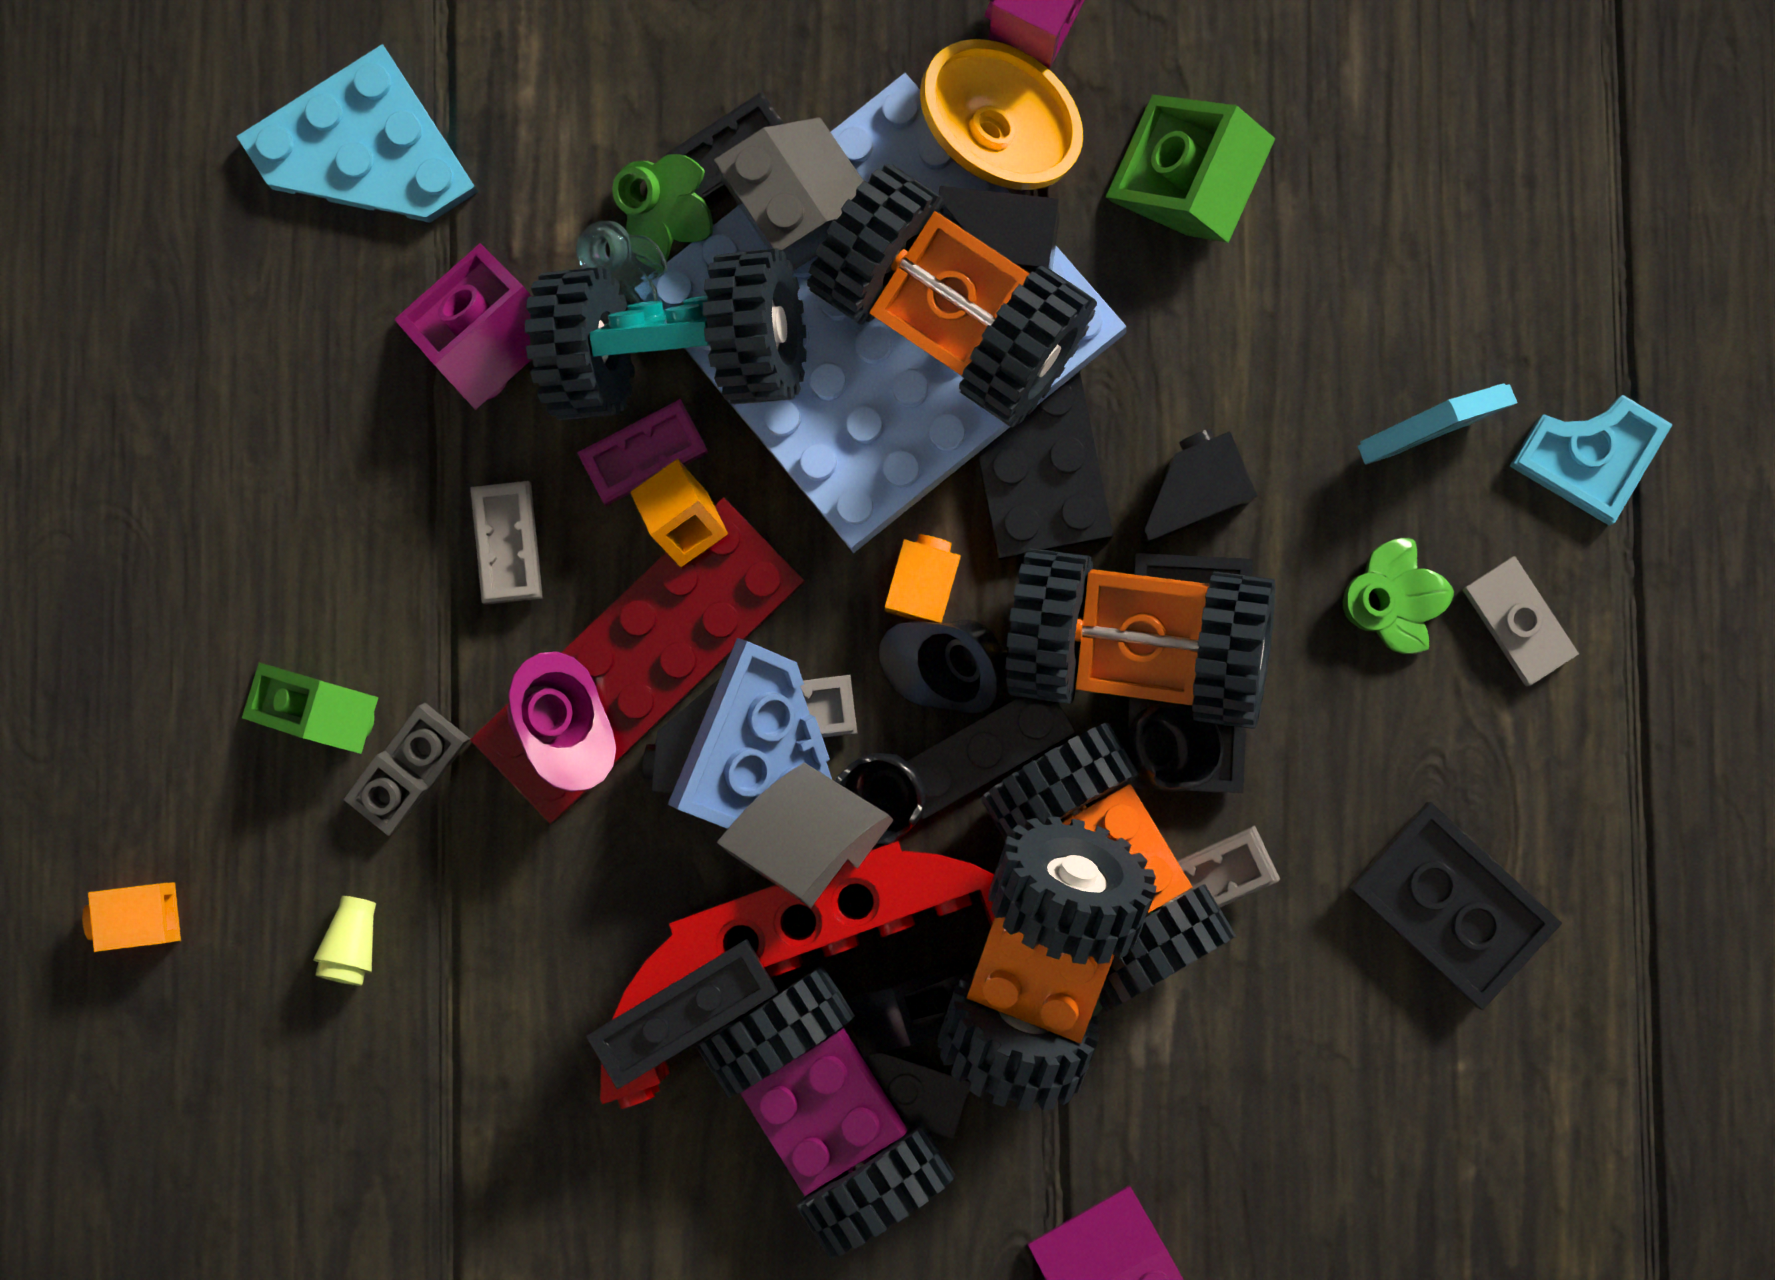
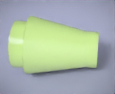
(347, 945)

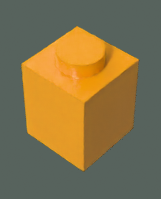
(679, 513)
(923, 579)
(132, 917)

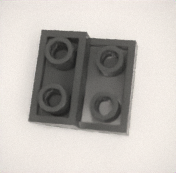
(804, 832)

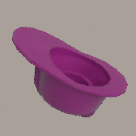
(561, 722)

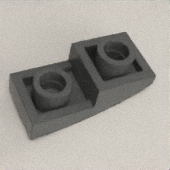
(406, 769)

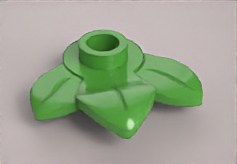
(671, 205)
(1405, 597)

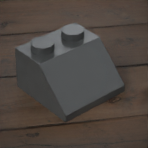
(790, 185)

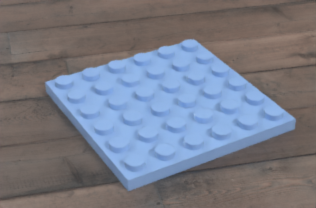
(874, 410)

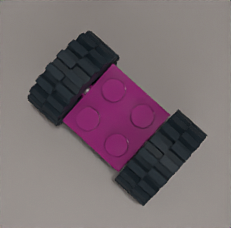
(826, 1113)

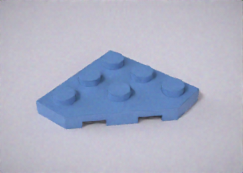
(748, 736)

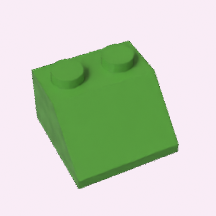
(1192, 166)

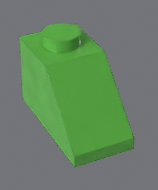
(310, 708)

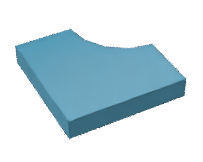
(1436, 422)
(1593, 460)

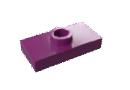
(641, 451)

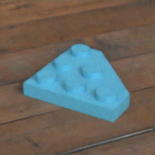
(361, 145)

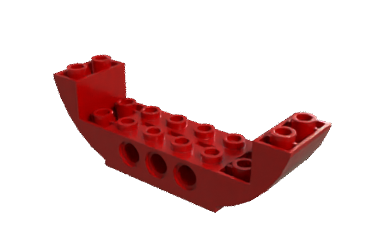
(899, 885)

